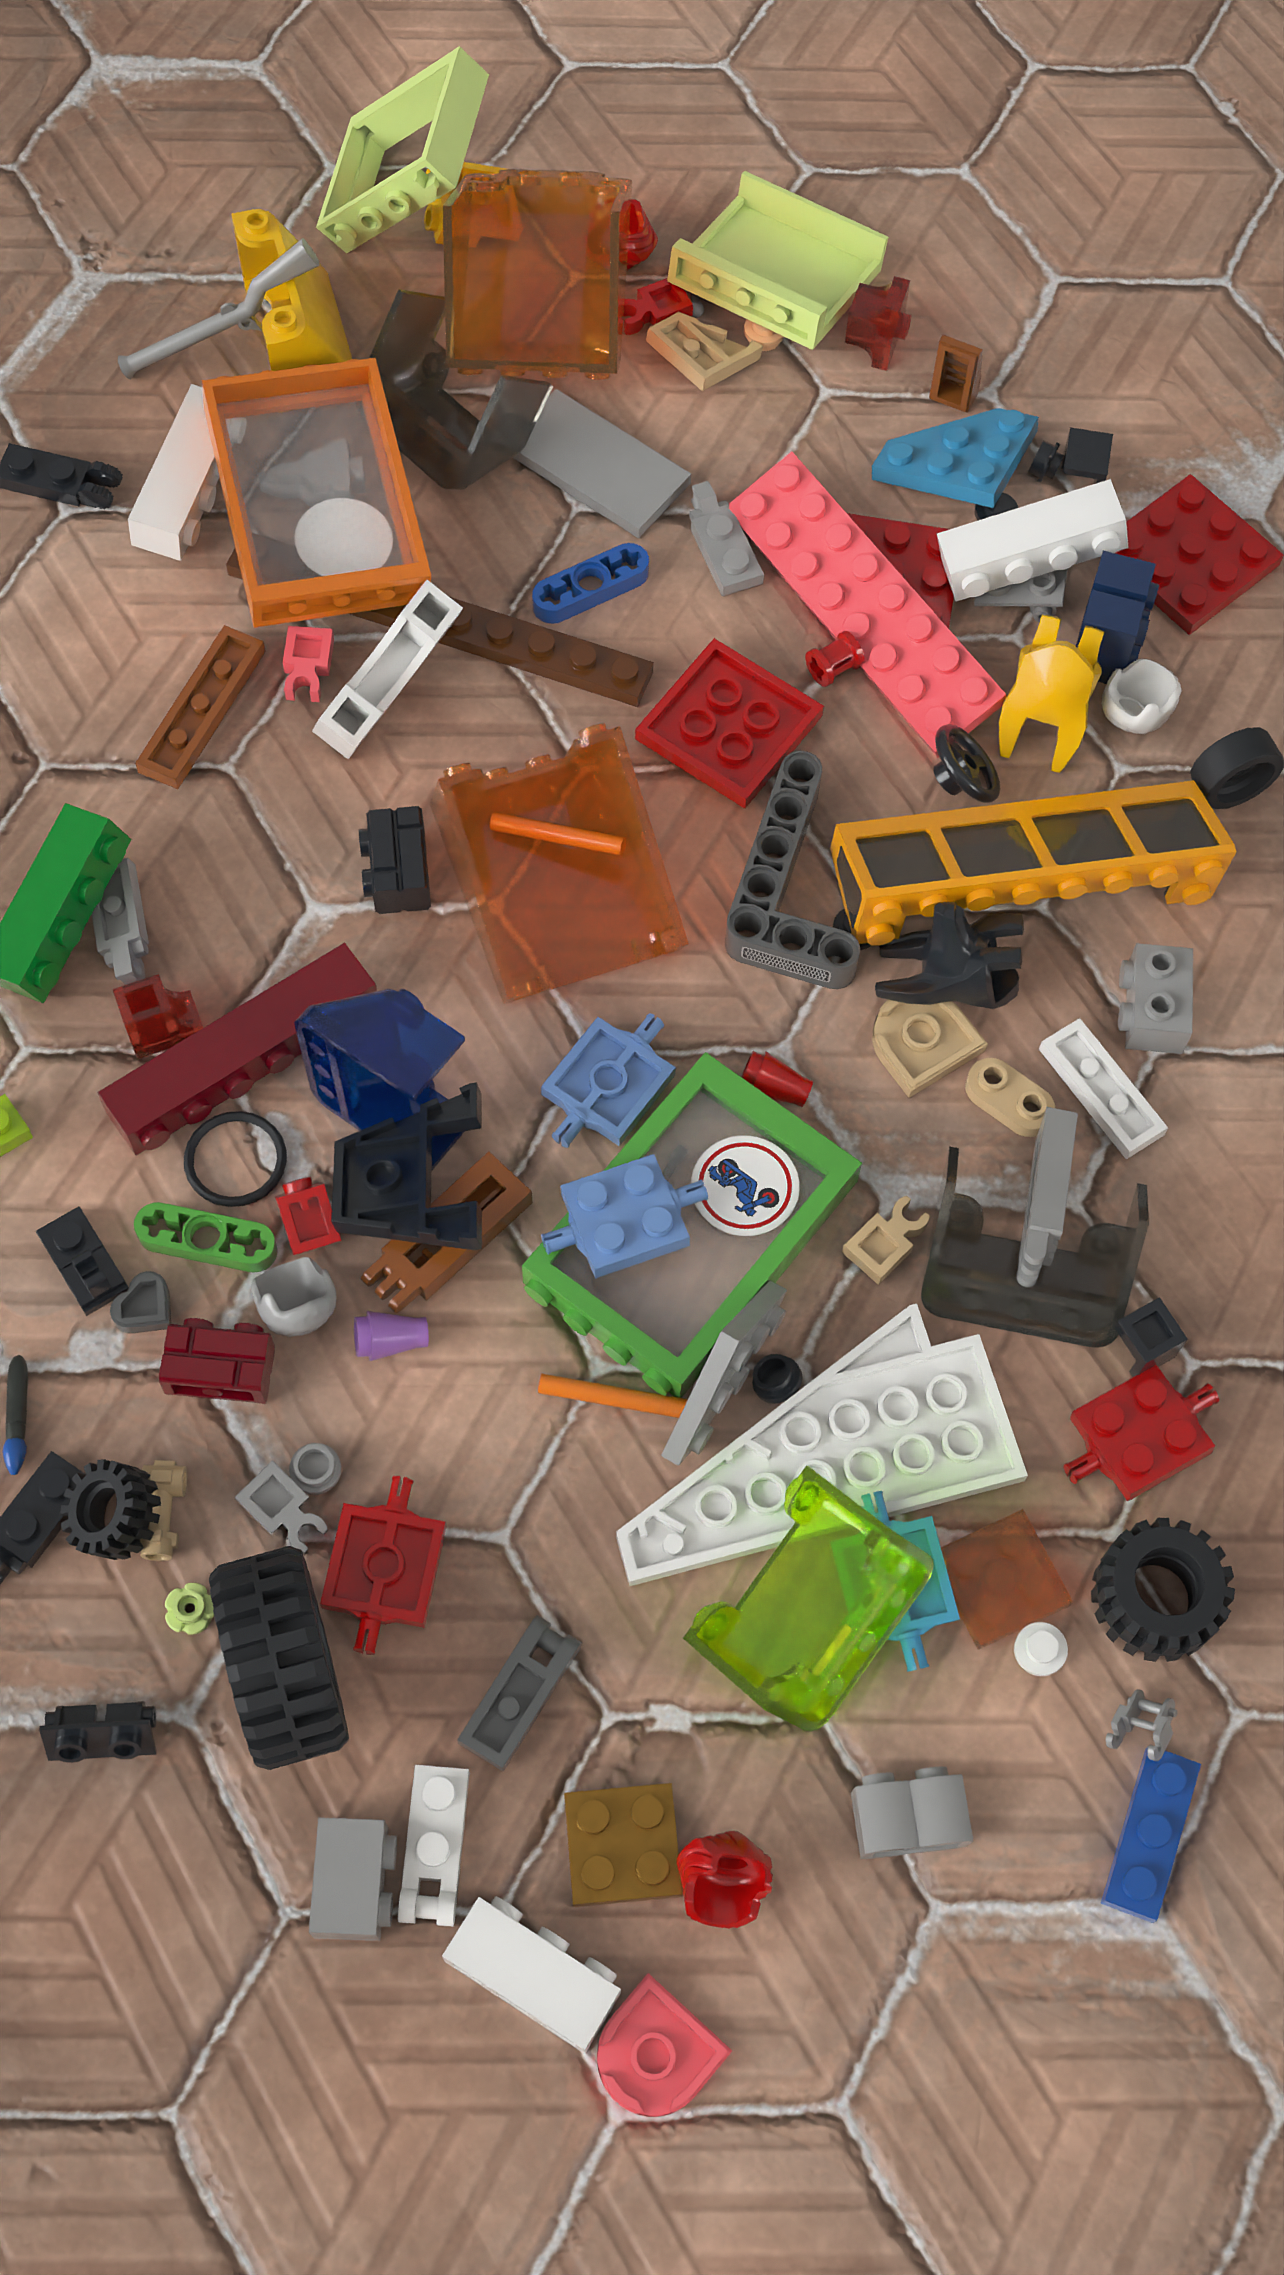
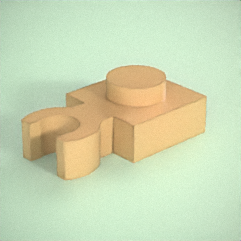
(883, 1244)

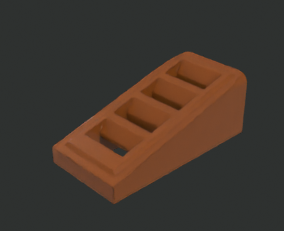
(956, 374)

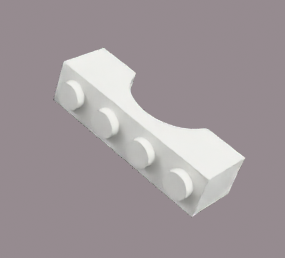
(387, 669)

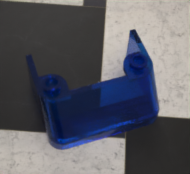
(376, 1058)

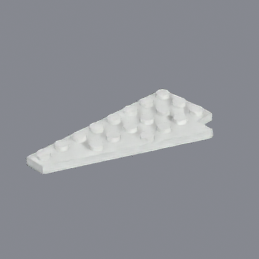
(879, 1419)

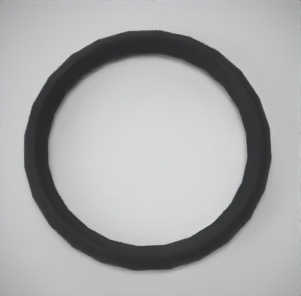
(249, 1198)

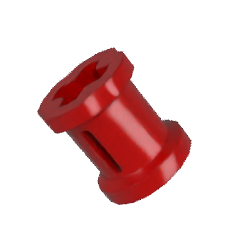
(834, 658)

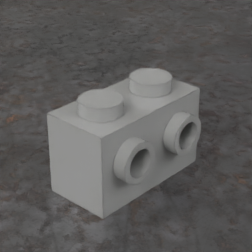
(1157, 998)

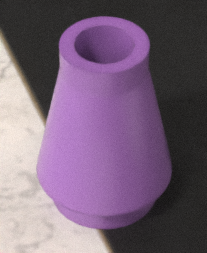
(388, 1334)

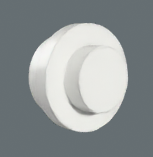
(1040, 1649)

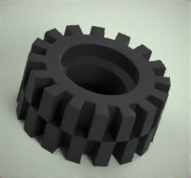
(131, 1515)

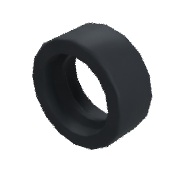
(1237, 767)

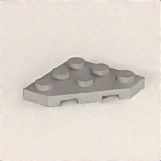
(725, 1371)

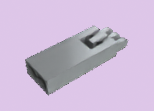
(1046, 1193)

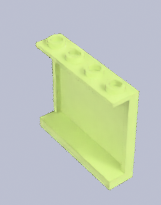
(779, 261)

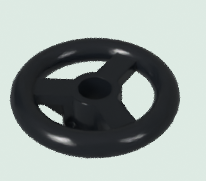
(960, 768)

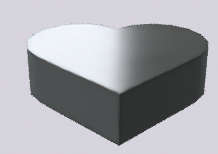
(143, 1306)

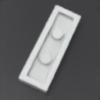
(1103, 1088)

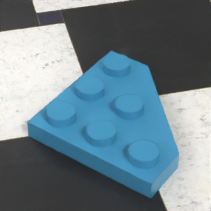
(960, 458)

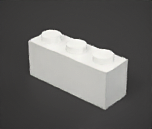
(533, 1972)

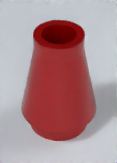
(776, 1079)

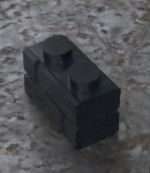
(397, 860)

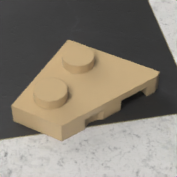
(700, 349)

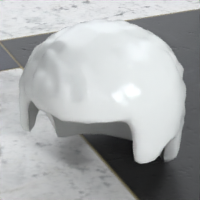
(1141, 696)

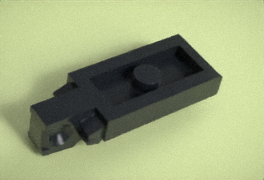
(35, 1515)

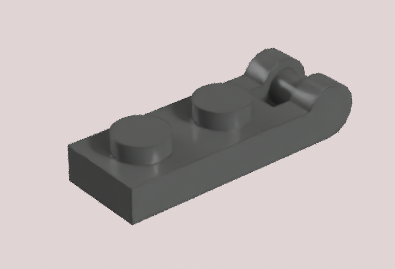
(518, 1694)

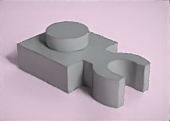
(275, 1501)

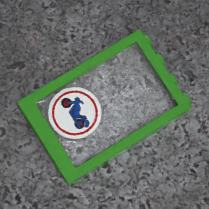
(767, 1196)

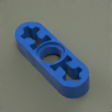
(600, 566)

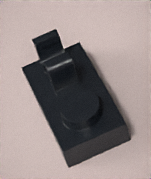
(82, 1260)

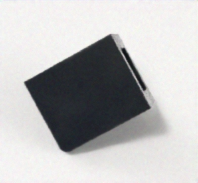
(1087, 454)
(1151, 1336)

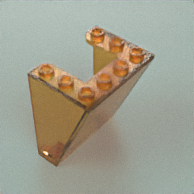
(552, 907)

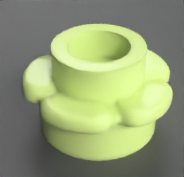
(186, 1622)

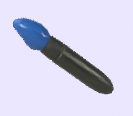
(16, 1413)

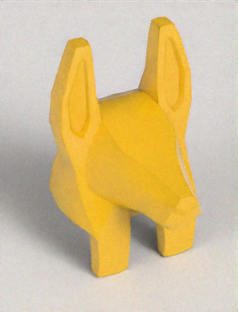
(1053, 689)

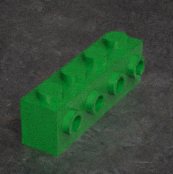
(57, 900)

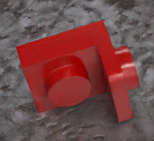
(306, 1215)

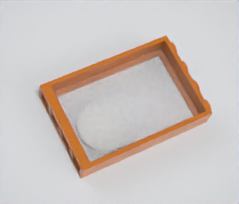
(315, 491)

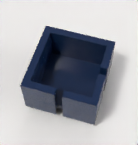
(1119, 608)

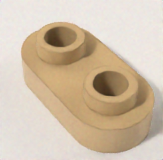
(1006, 1099)

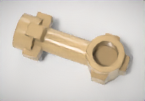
(171, 1483)

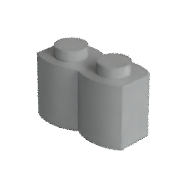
(911, 1814)

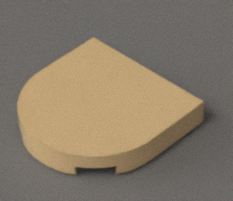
(924, 1042)

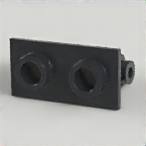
(76, 1735)

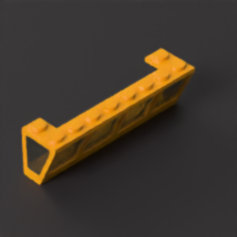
(1029, 854)

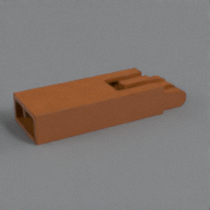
(501, 1200)

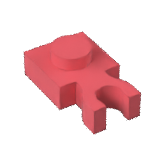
(305, 658)

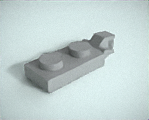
(723, 542)
(121, 925)

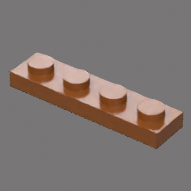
(200, 707)

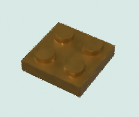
(622, 1845)

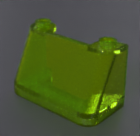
(814, 1606)

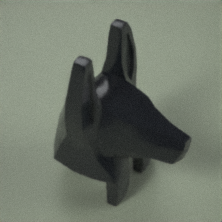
(957, 960)

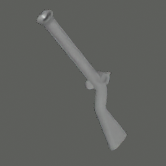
(292, 263)

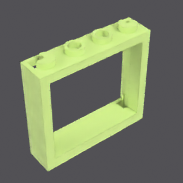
(442, 93)

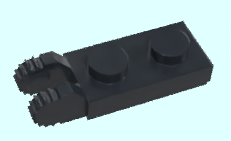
(58, 477)

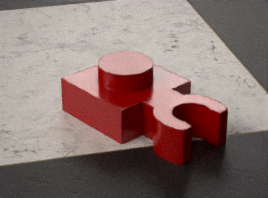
(655, 304)

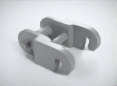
(1127, 1717)

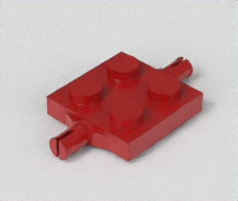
(1141, 1433)
(383, 1565)

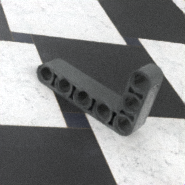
(772, 877)

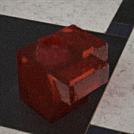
(879, 320)
(156, 1015)

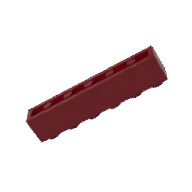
(227, 1054)

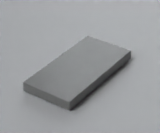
(602, 465)

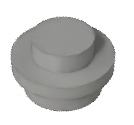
(315, 1468)

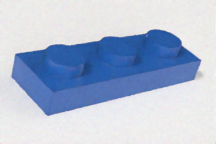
(1151, 1835)

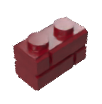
(217, 1361)

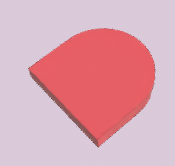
(656, 2052)

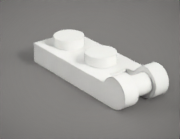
(434, 1843)

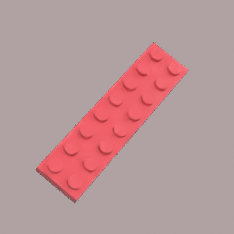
(859, 591)

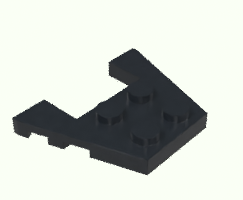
(387, 1172)

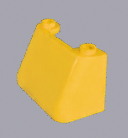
(304, 313)

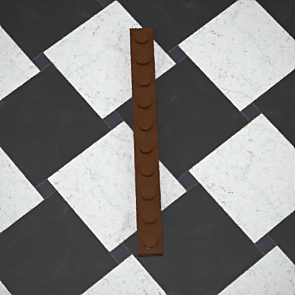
(531, 649)

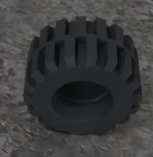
(1187, 1558)

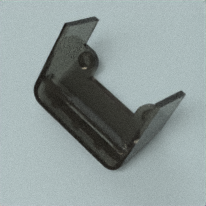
(429, 422)
(1074, 1299)

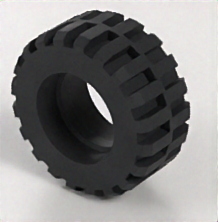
(278, 1658)

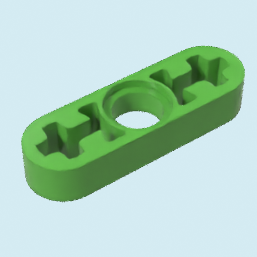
(174, 1216)

